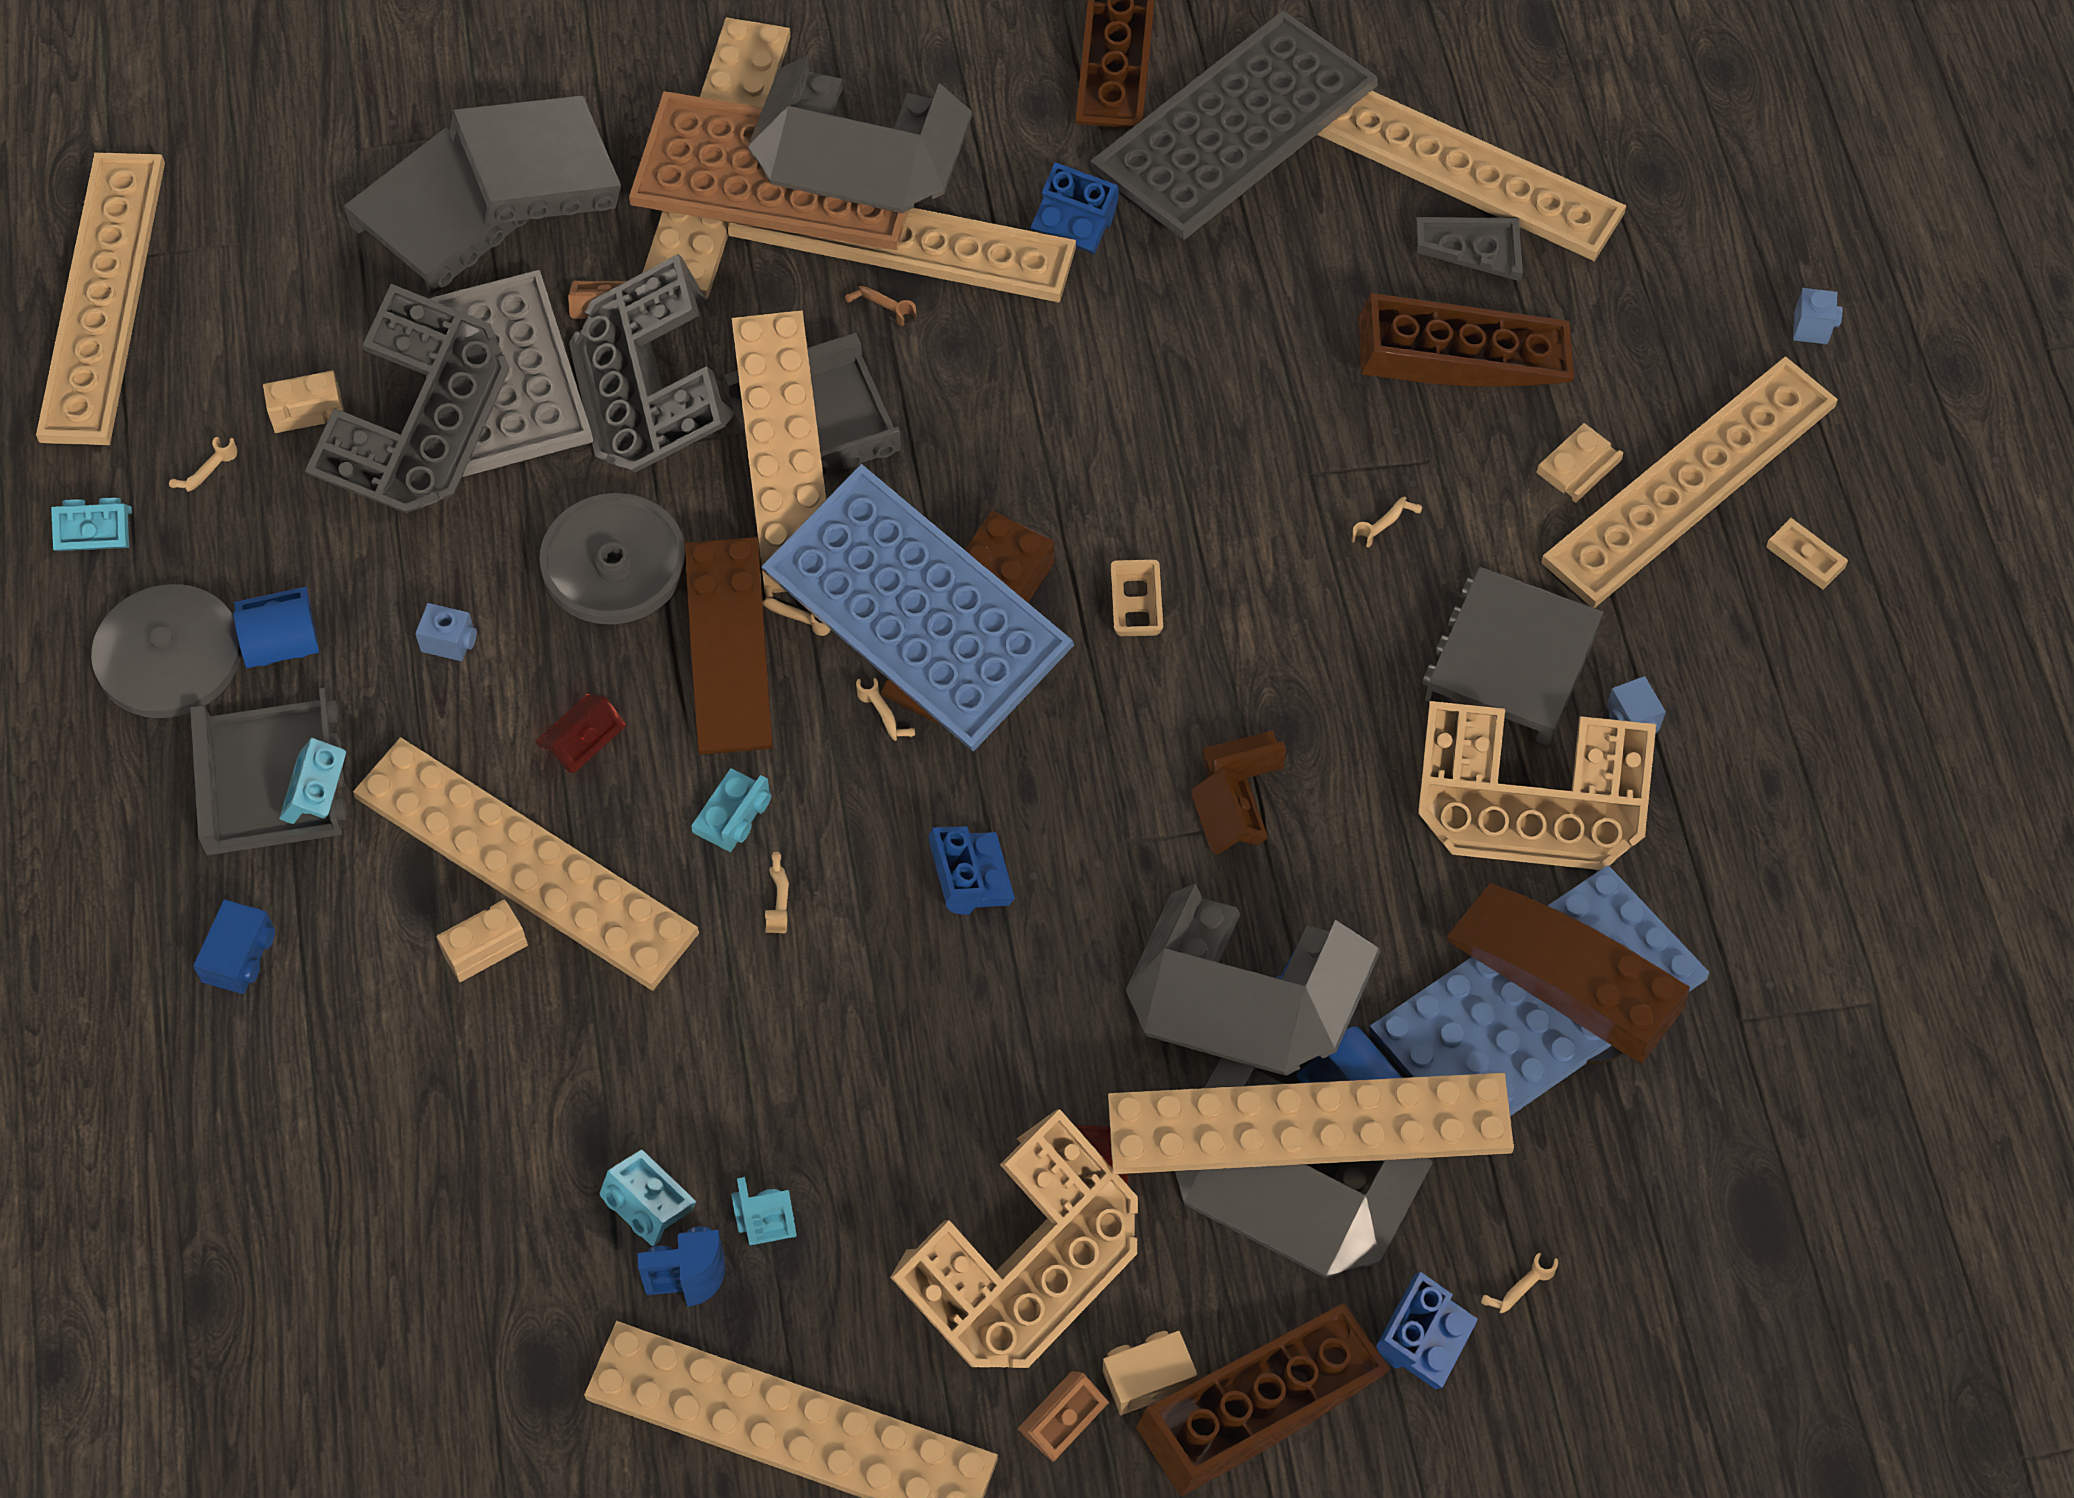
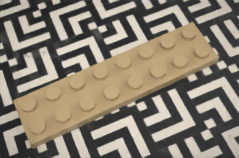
(778, 426)

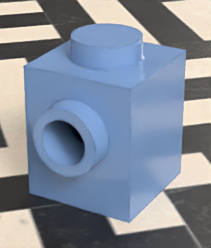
(1816, 316)
(445, 632)
(1636, 703)

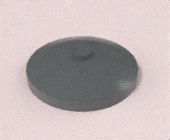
(612, 558)
(166, 651)

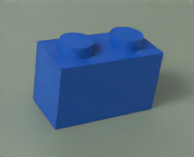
(234, 947)

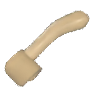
(221, 454)
(1389, 518)
(794, 613)
(872, 695)
(777, 919)
(1522, 1286)

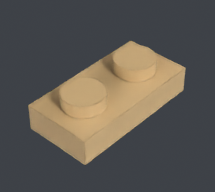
(1806, 553)

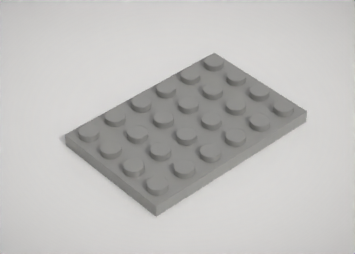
(539, 400)

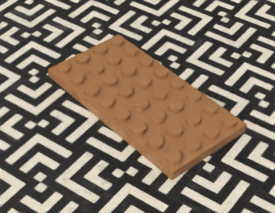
(703, 169)

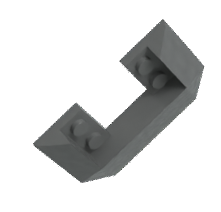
(851, 159)
(619, 377)
(448, 417)
(1238, 1013)
(1300, 1211)

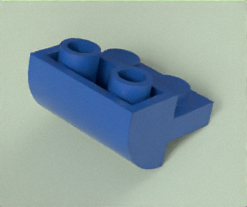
(1076, 207)
(275, 627)
(970, 869)
(1354, 1060)
(693, 1268)
(1426, 1332)

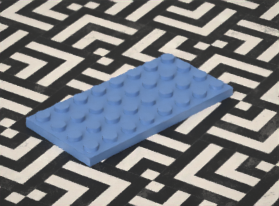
(918, 607)
(1490, 1025)

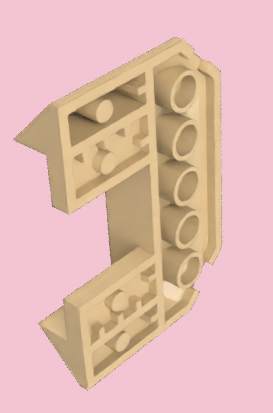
(1532, 824)
(1051, 1277)

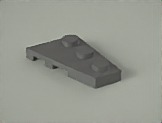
(1476, 243)

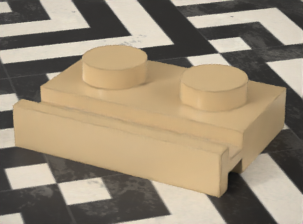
(1579, 462)

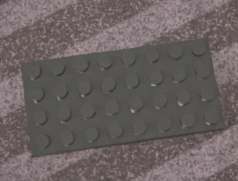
(1233, 124)

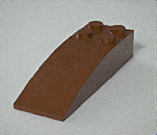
(1115, 62)
(1461, 344)
(1014, 556)
(728, 645)
(1572, 969)
(1260, 1399)

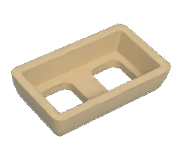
(1151, 603)

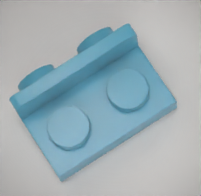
(90, 526)
(313, 781)
(731, 809)
(645, 1196)
(764, 1216)

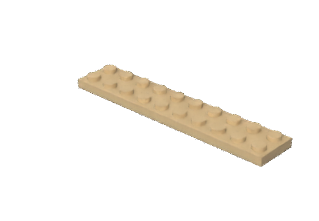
(741, 74)
(1477, 173)
(951, 250)
(101, 300)
(1688, 482)
(527, 863)
(1310, 1123)
(782, 1422)

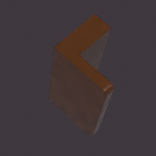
(1246, 755)
(1228, 810)

